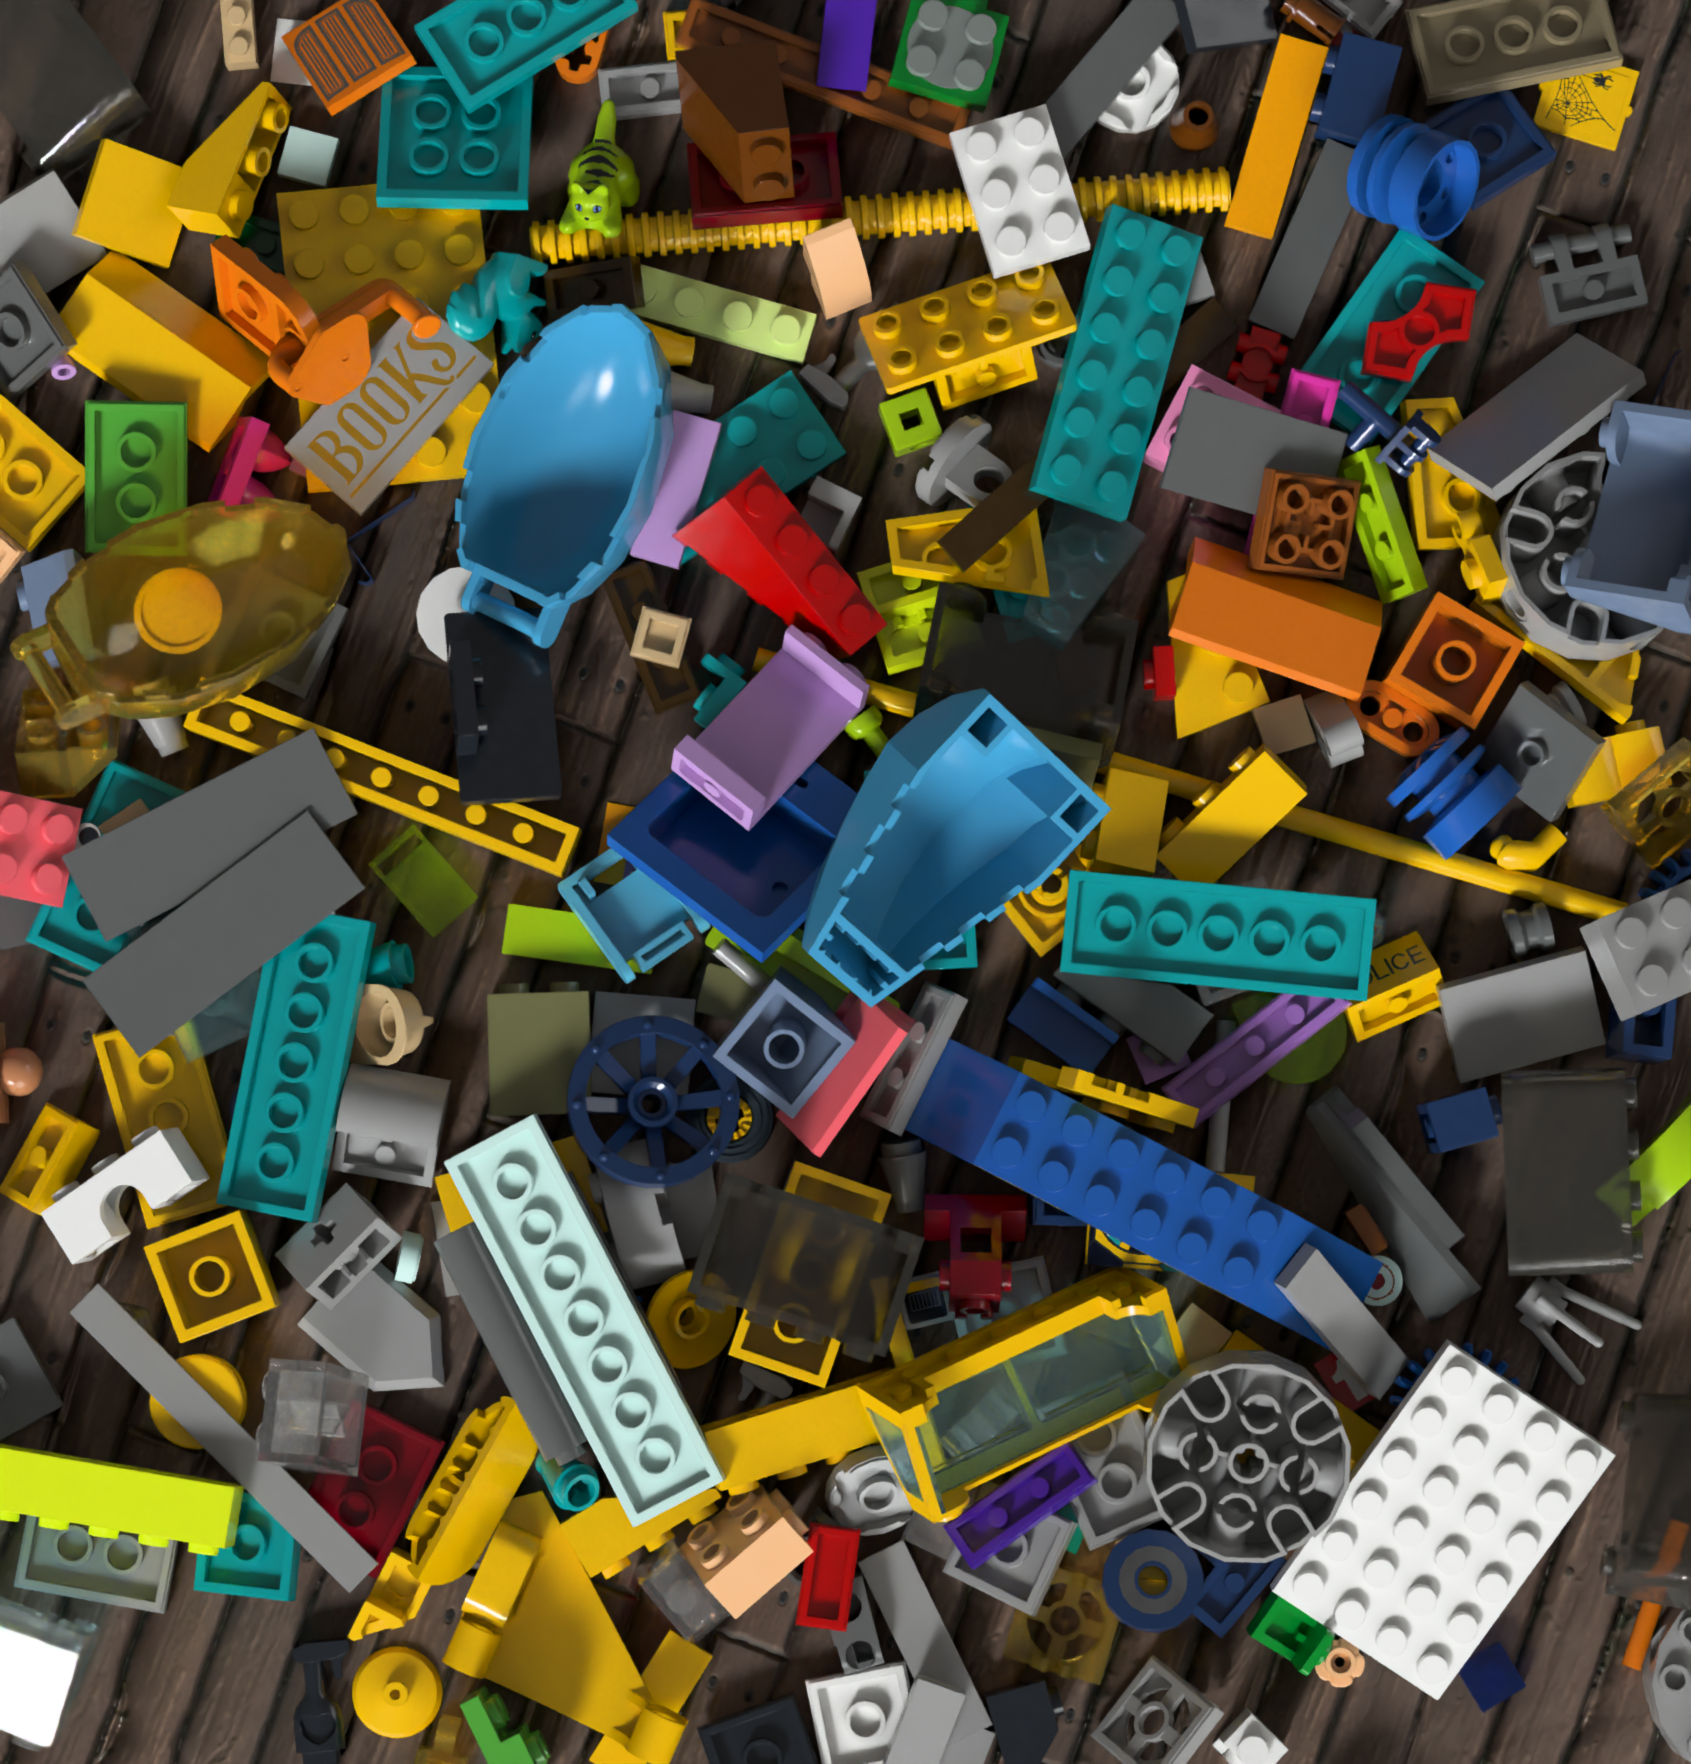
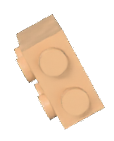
(747, 1547)

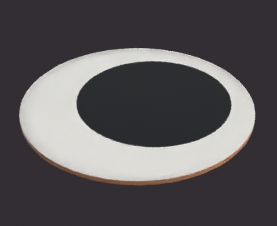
(86, 833)

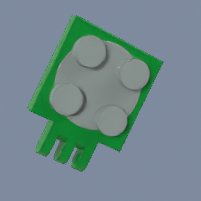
(949, 51)

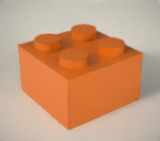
(1453, 662)

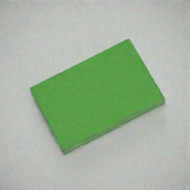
(132, 465)

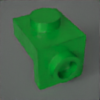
(1291, 1633)

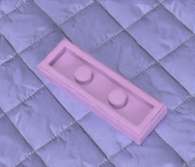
(679, 489)

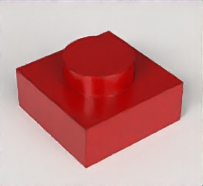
(1159, 673)

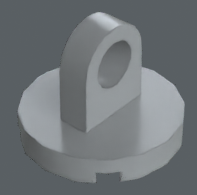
(959, 462)

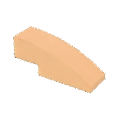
(837, 268)

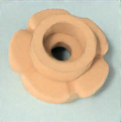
(1344, 1675)

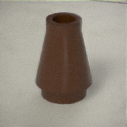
(1191, 136)

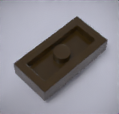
(594, 284)

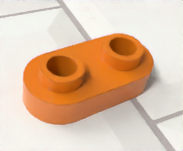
(1392, 716)

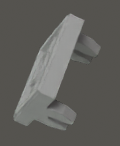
(1152, 1678)

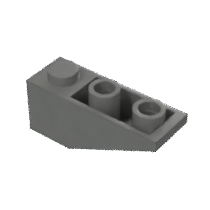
(1151, 1011)

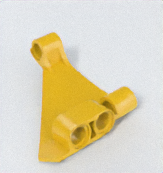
(547, 1635)

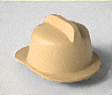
(387, 1025)

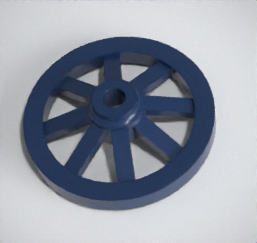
(659, 1091)

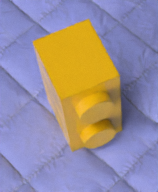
(1131, 831)

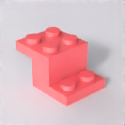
(31, 847)

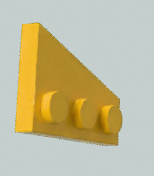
(1435, 492)
(1208, 683)

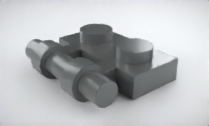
(1592, 289)

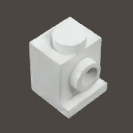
(1249, 1742)

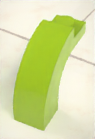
(1664, 1162)

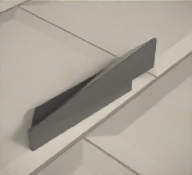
(1398, 1203)

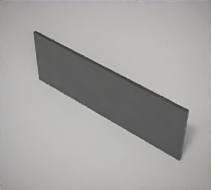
(204, 833)
(223, 934)

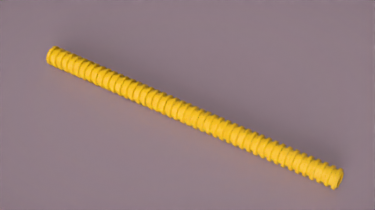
(877, 217)

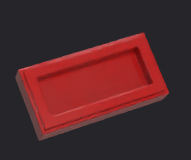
(828, 1577)

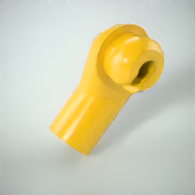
(1527, 855)

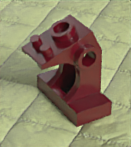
(974, 1277)

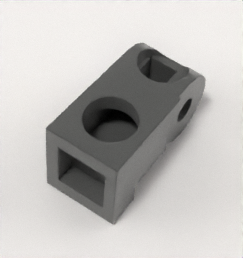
(860, 1644)

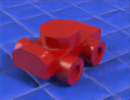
(1260, 352)

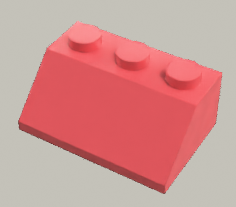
(877, 1036)

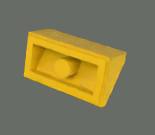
(49, 1158)

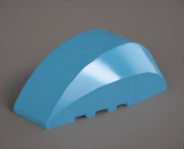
(939, 839)

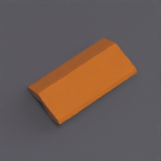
(1276, 620)

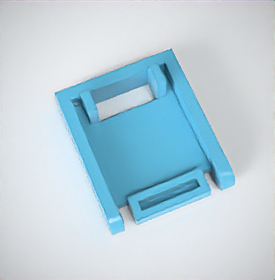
(631, 918)

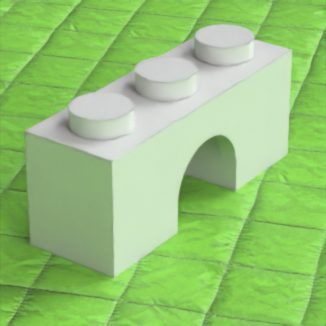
(88, 1215)

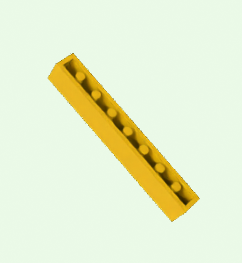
(397, 784)

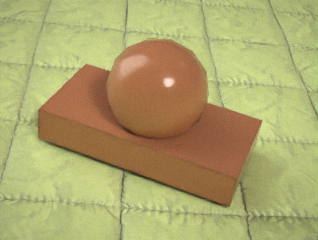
(19, 1073)

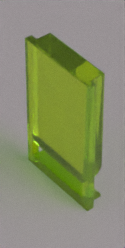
(426, 884)

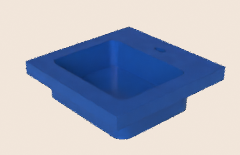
(737, 879)

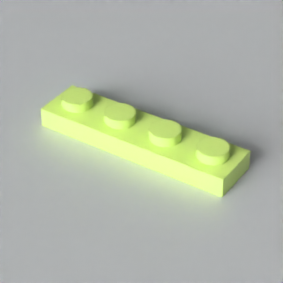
(725, 315)

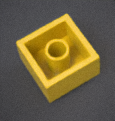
(212, 1275)

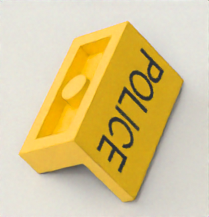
(1399, 987)

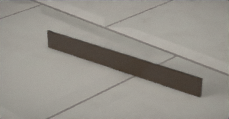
(1014, 501)

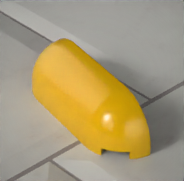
(470, 1493)

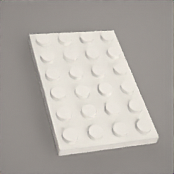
(1443, 1520)

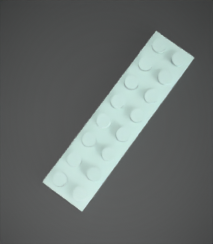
(585, 1320)

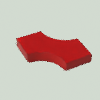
(1398, 345)

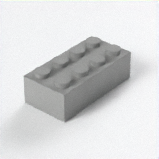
(1644, 951)

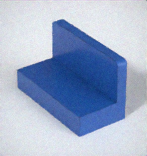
(1062, 1027)

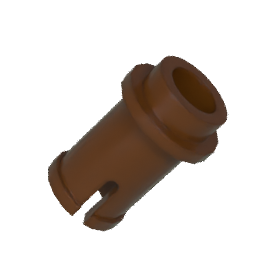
(1314, 18)

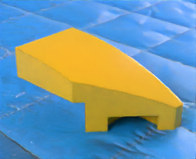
(393, 1598)

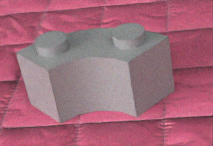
(640, 1224)

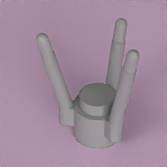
(1544, 1304)

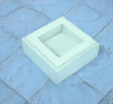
(308, 157)

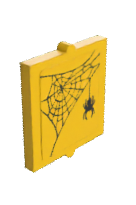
(1588, 106)

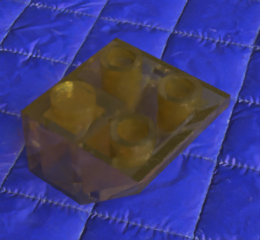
(58, 760)

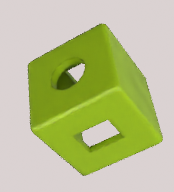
(904, 407)

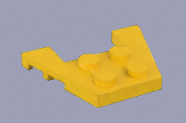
(1111, 1096)

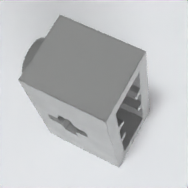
(340, 1248)

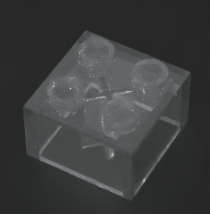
(312, 1417)

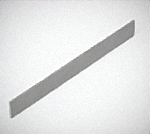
(223, 1437)

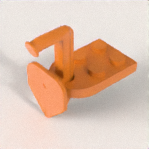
(307, 353)

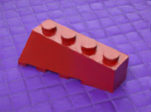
(782, 563)

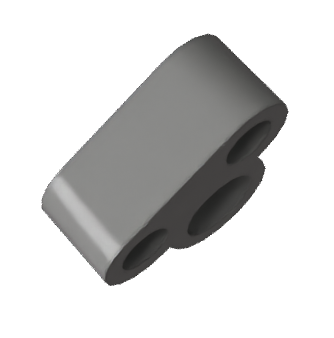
(1334, 728)

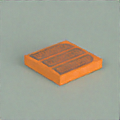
(348, 52)

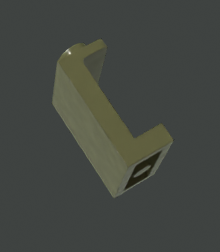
(535, 1047)

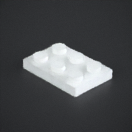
(1019, 191)

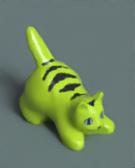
(600, 181)

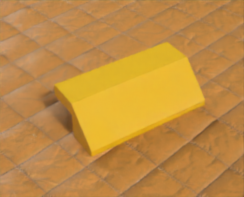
(162, 346)

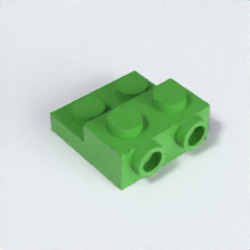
(488, 1719)

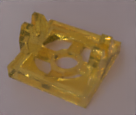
(1624, 806)
(1087, 1667)

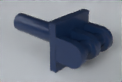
(1378, 420)

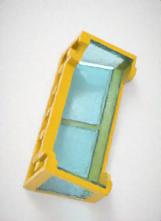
(1023, 1386)

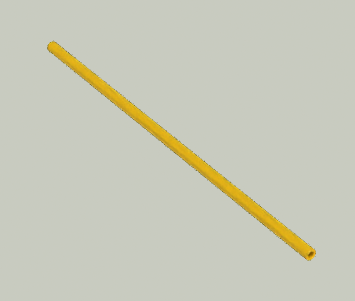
(1327, 827)

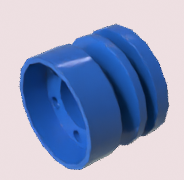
(1413, 177)
(1453, 792)

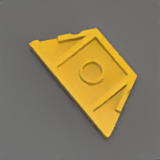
(1602, 682)

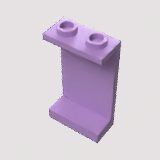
(772, 729)

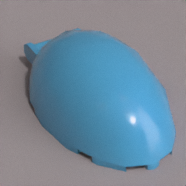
(564, 467)

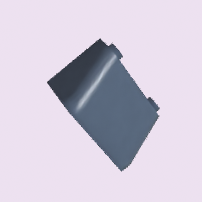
(1643, 520)

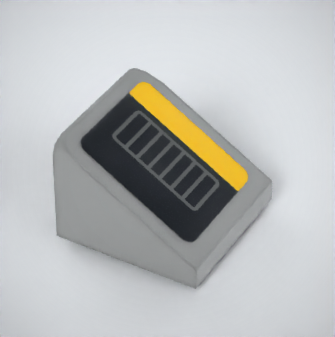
(925, 1303)

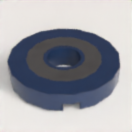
(1165, 1553)

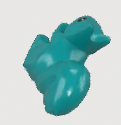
(498, 292)

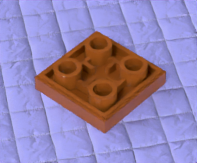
(1304, 523)

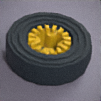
(754, 1127)

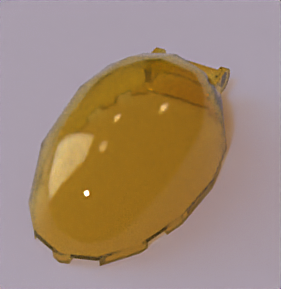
(187, 610)

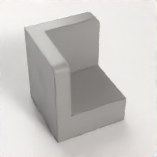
(831, 512)

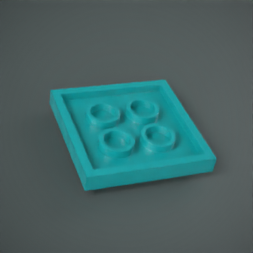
(449, 158)

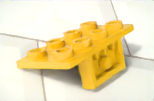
(969, 335)

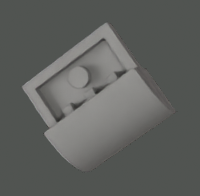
(390, 1124)

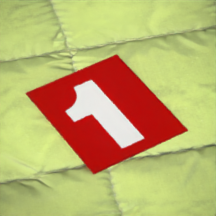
(1341, 1383)

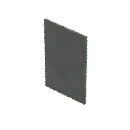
(1228, 443)

